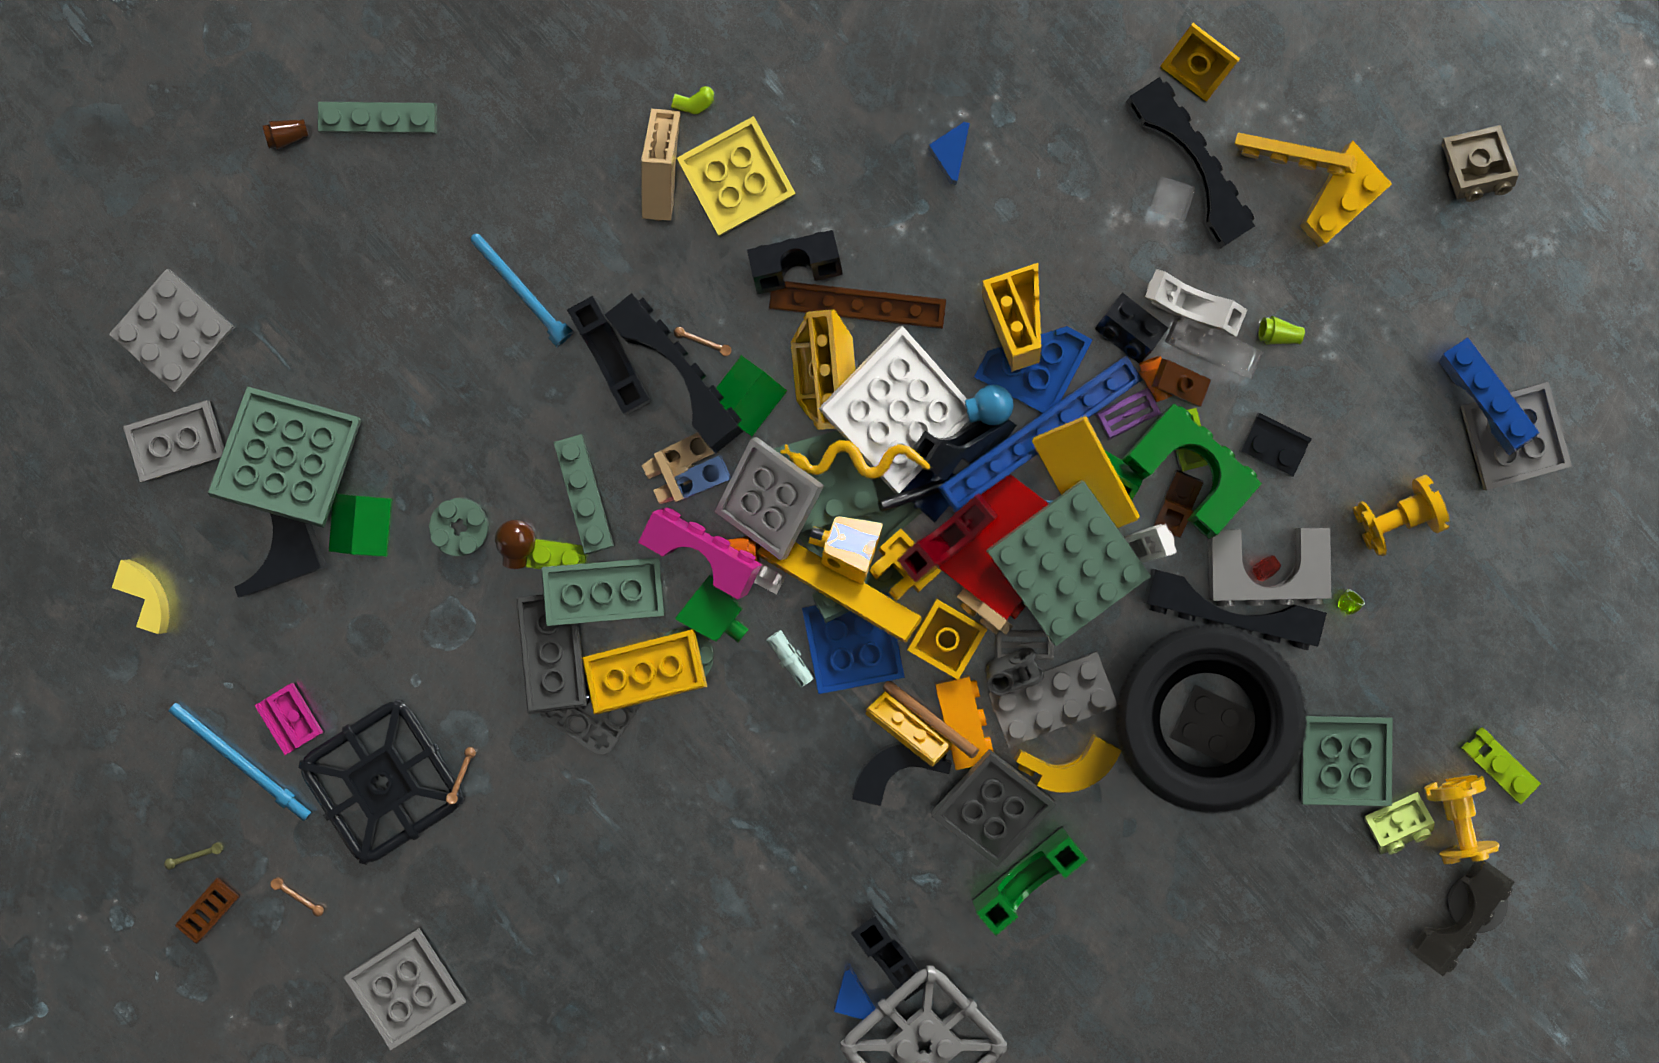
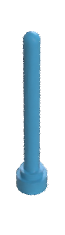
(558, 332)

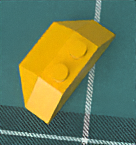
(820, 361)

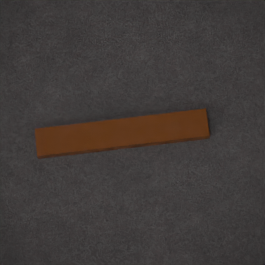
(860, 304)

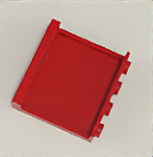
(974, 566)

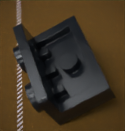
(1131, 328)

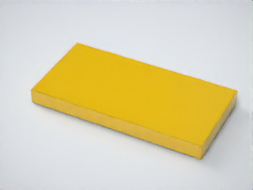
(1076, 454)
(644, 672)

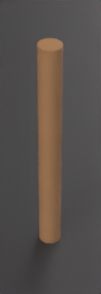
(931, 719)

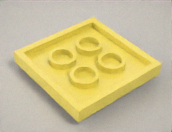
(736, 176)

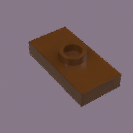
(1181, 382)

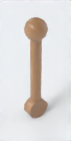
(725, 350)
(452, 797)
(277, 883)

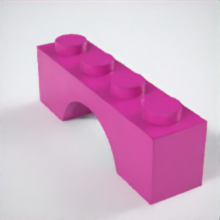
(732, 569)

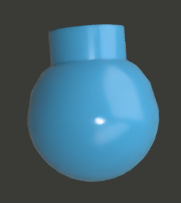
(990, 406)

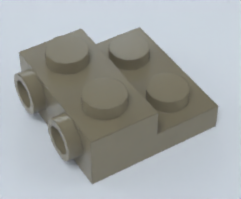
(1480, 163)

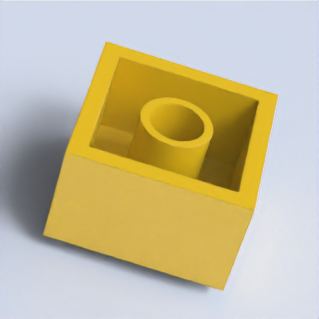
(947, 638)

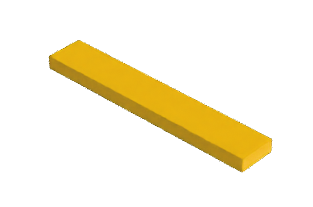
(856, 597)

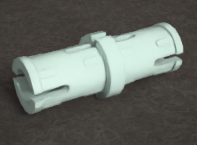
(790, 658)

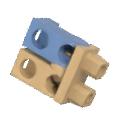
(680, 474)

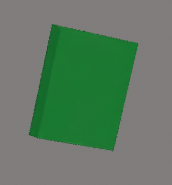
(750, 394)
(360, 525)

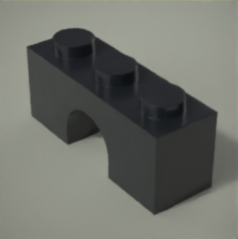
(813, 251)

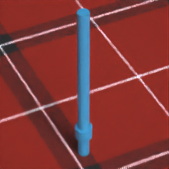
(283, 797)

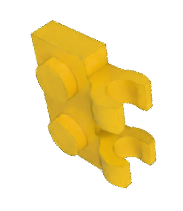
(891, 551)

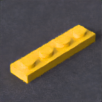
(1306, 156)

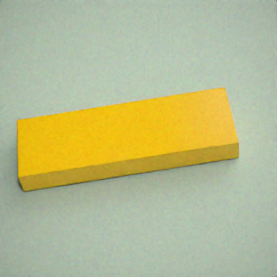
(908, 728)

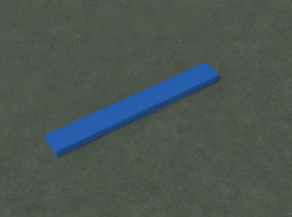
(1019, 447)

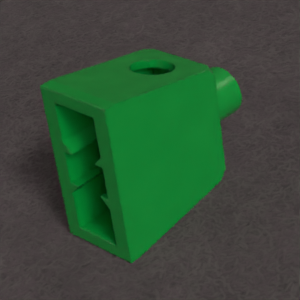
(712, 613)

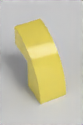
(140, 582)

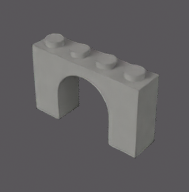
(1307, 581)

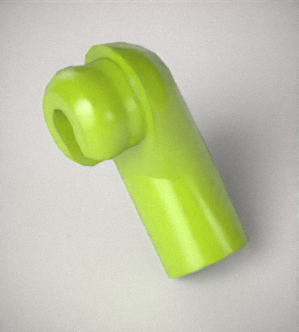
(696, 103)

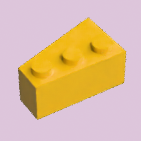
(1344, 197)
(1015, 313)

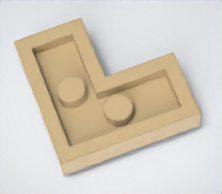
(989, 619)

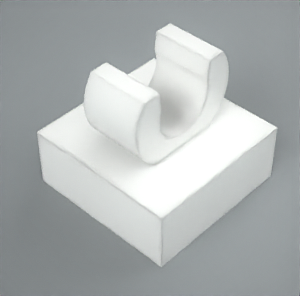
(770, 577)

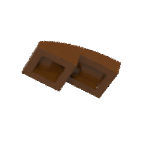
(1178, 502)

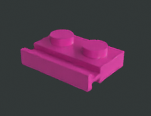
(288, 718)

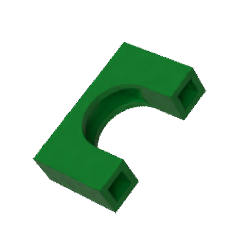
(1230, 480)
(1053, 857)

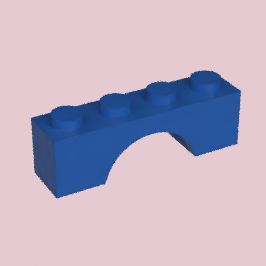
(1503, 413)

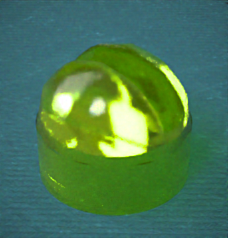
(1351, 602)

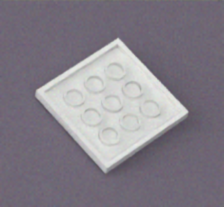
(893, 403)

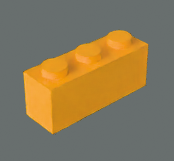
(961, 714)

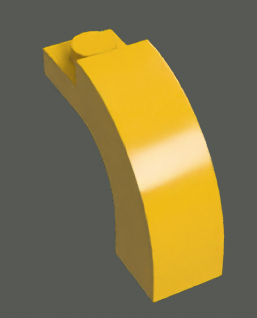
(1078, 775)

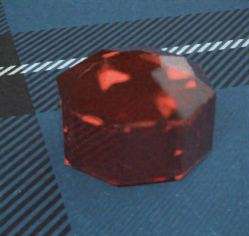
(1266, 568)

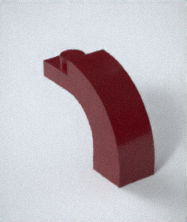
(948, 539)

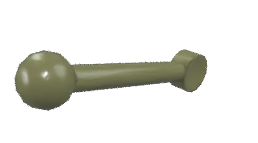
(216, 848)

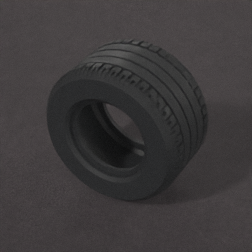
(1276, 705)

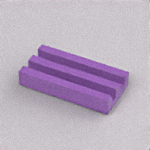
(1106, 424)

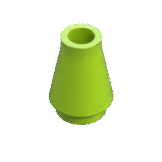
(1277, 331)

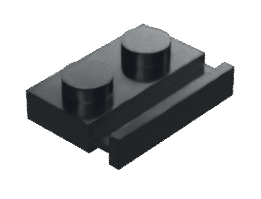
(1275, 444)

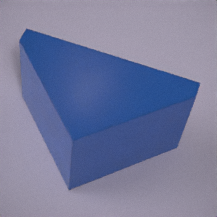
(949, 151)
(852, 997)

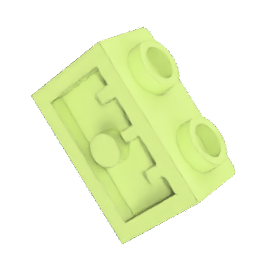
(1400, 824)

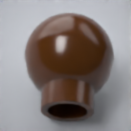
(515, 542)

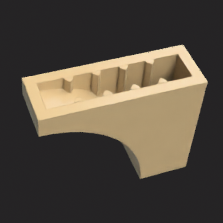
(659, 164)

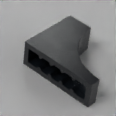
(291, 556)

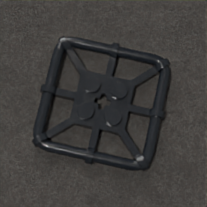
(361, 779)

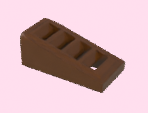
(190, 929)

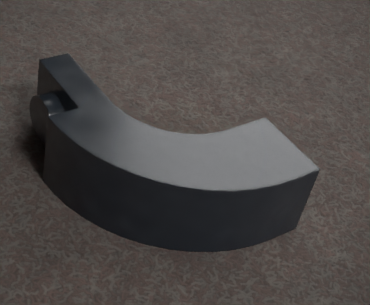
(883, 765)
(887, 950)

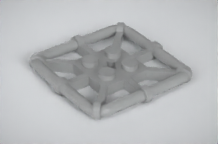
(925, 1026)

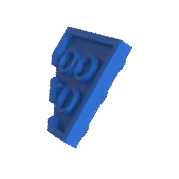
(1042, 383)

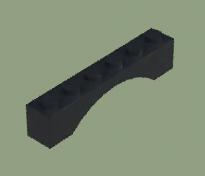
(1159, 111)
(709, 417)
(1293, 623)

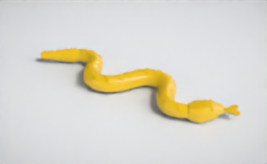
(856, 457)

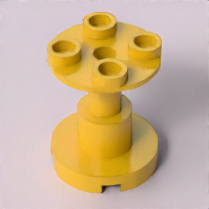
(1412, 511)
(1460, 808)

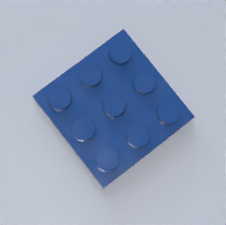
(850, 651)

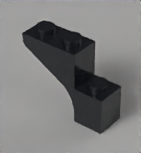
(967, 444)

